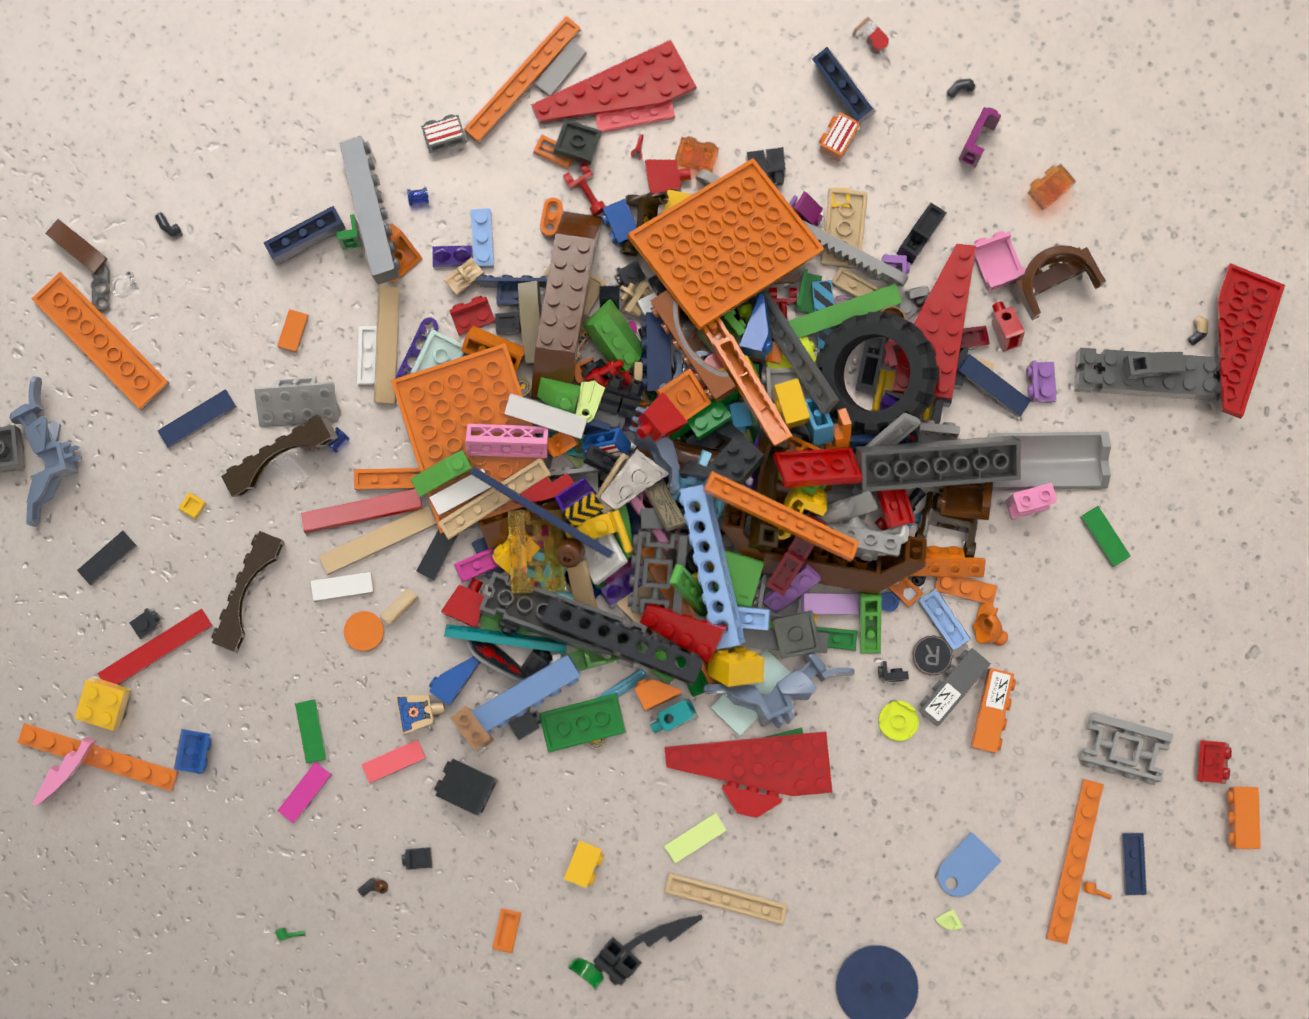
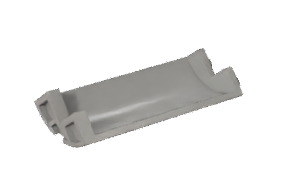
(1062, 459)

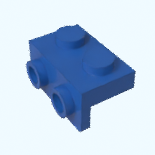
(192, 751)

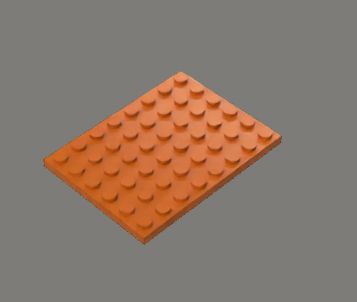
(725, 243)
(449, 397)

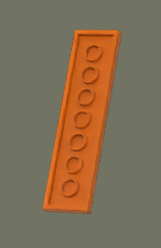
(100, 340)

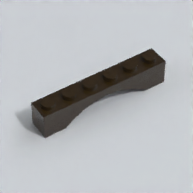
(245, 476)
(763, 534)
(263, 553)

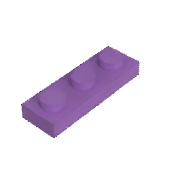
(802, 582)

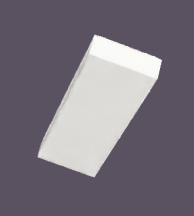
(366, 355)
(458, 493)
(342, 586)

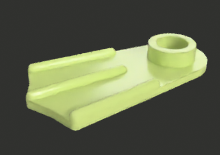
(589, 399)

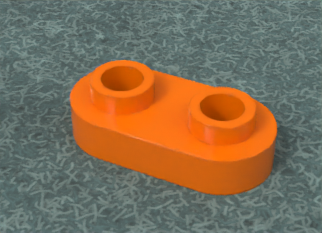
(549, 217)

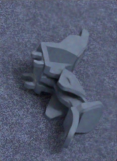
(44, 442)
(662, 451)
(779, 702)

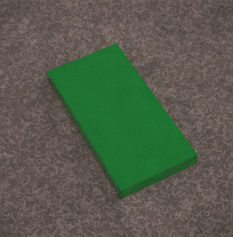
(582, 722)

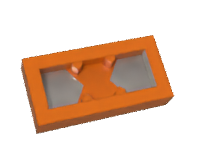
(906, 591)

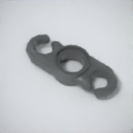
(105, 277)

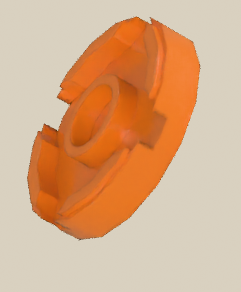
(364, 631)

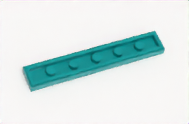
(499, 637)

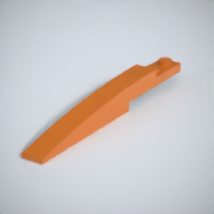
(746, 381)

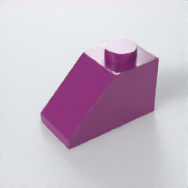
(809, 209)

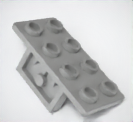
(295, 401)

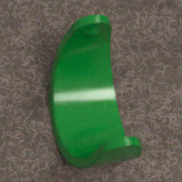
(586, 971)

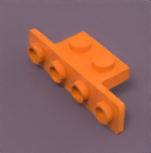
(950, 563)

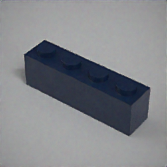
(843, 85)
(304, 235)
(657, 354)

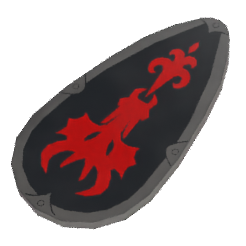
(496, 659)

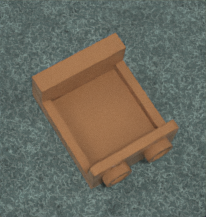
(471, 729)

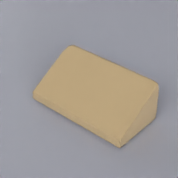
(399, 606)

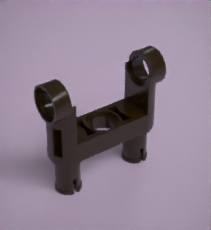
(648, 207)
(931, 516)

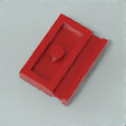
(896, 507)

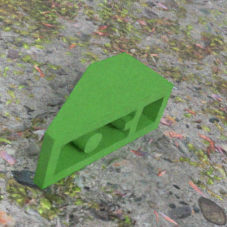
(442, 473)
(870, 622)

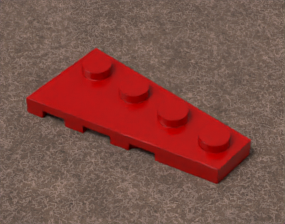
(685, 631)

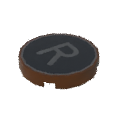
(932, 655)

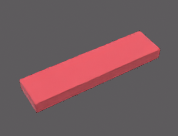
(634, 117)

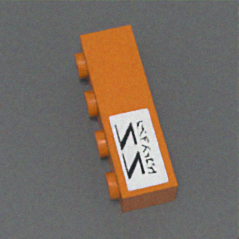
(992, 711)

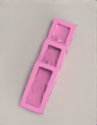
(61, 774)

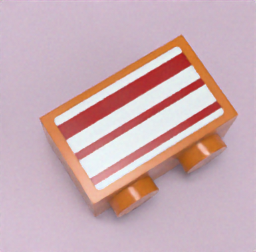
(839, 136)

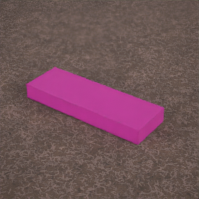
(304, 792)

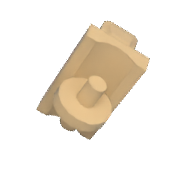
(463, 276)
(631, 304)

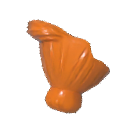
(988, 626)

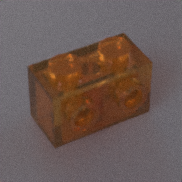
(696, 154)
(1051, 186)

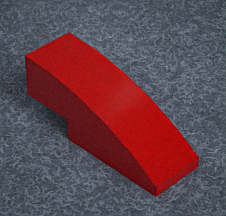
(545, 490)

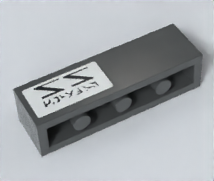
(954, 687)

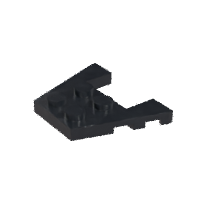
(734, 462)

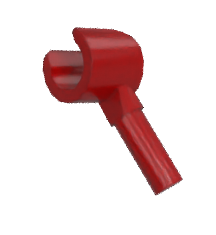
(638, 147)

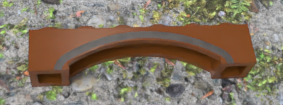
(717, 382)

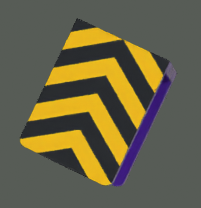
(579, 502)

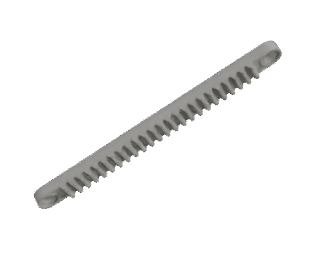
(838, 247)

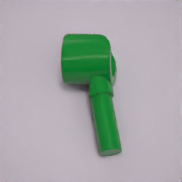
(283, 935)

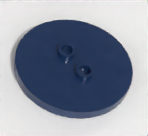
(877, 984)

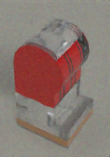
(872, 35)

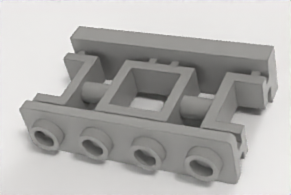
(1129, 732)

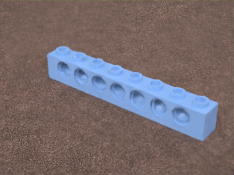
(721, 575)

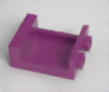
(972, 153)

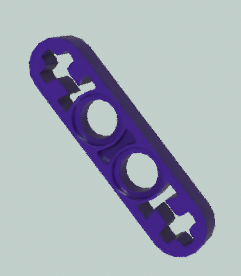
(413, 351)

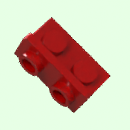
(474, 313)
(1214, 762)

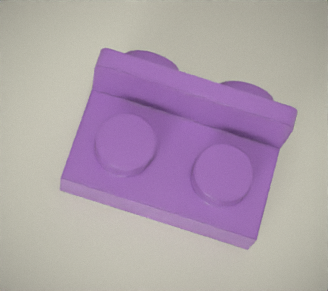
(1042, 382)

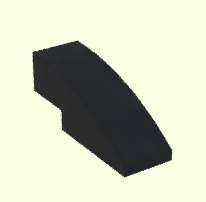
(921, 232)
(870, 365)

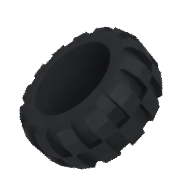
(920, 354)

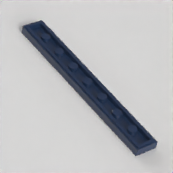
(542, 512)

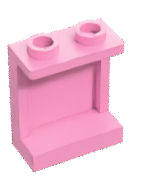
(997, 261)
(1031, 501)

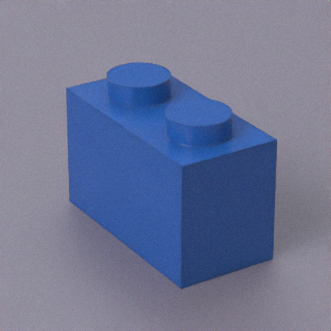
(619, 220)

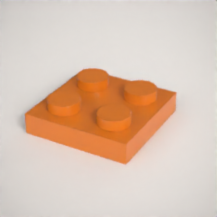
(686, 394)

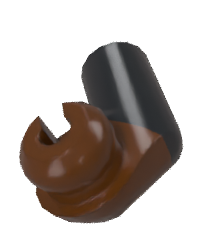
(373, 884)

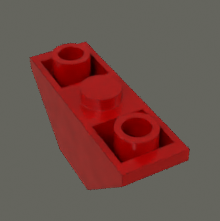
(749, 801)

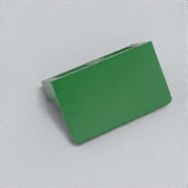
(350, 238)
(805, 298)

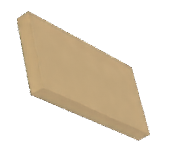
(845, 223)

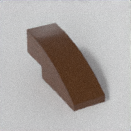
(76, 246)

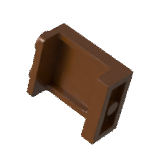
(966, 500)

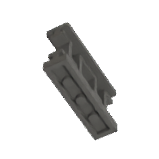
(641, 570)

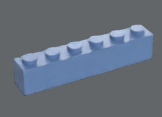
(527, 693)

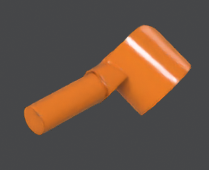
(1090, 888)

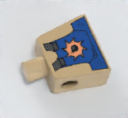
(417, 712)

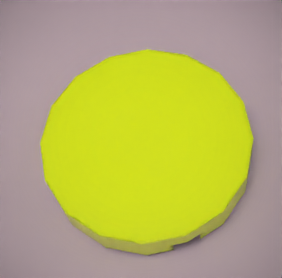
(898, 721)

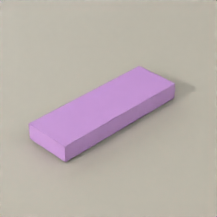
(830, 603)

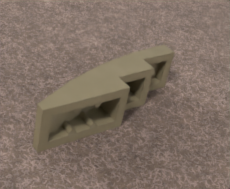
(530, 316)

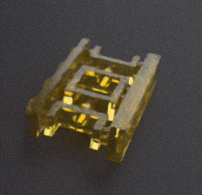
(521, 552)

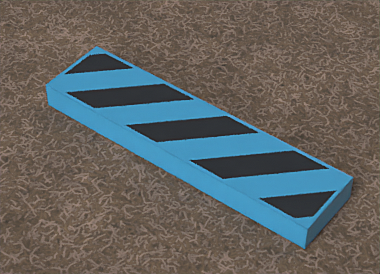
(822, 298)

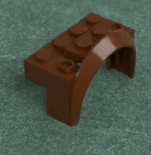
(1036, 281)

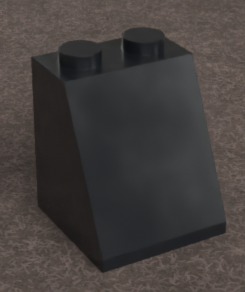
(465, 787)

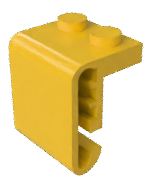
(798, 500)

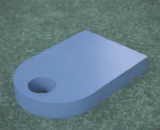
(968, 865)

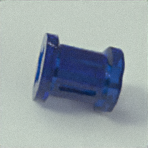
(418, 196)
(342, 437)

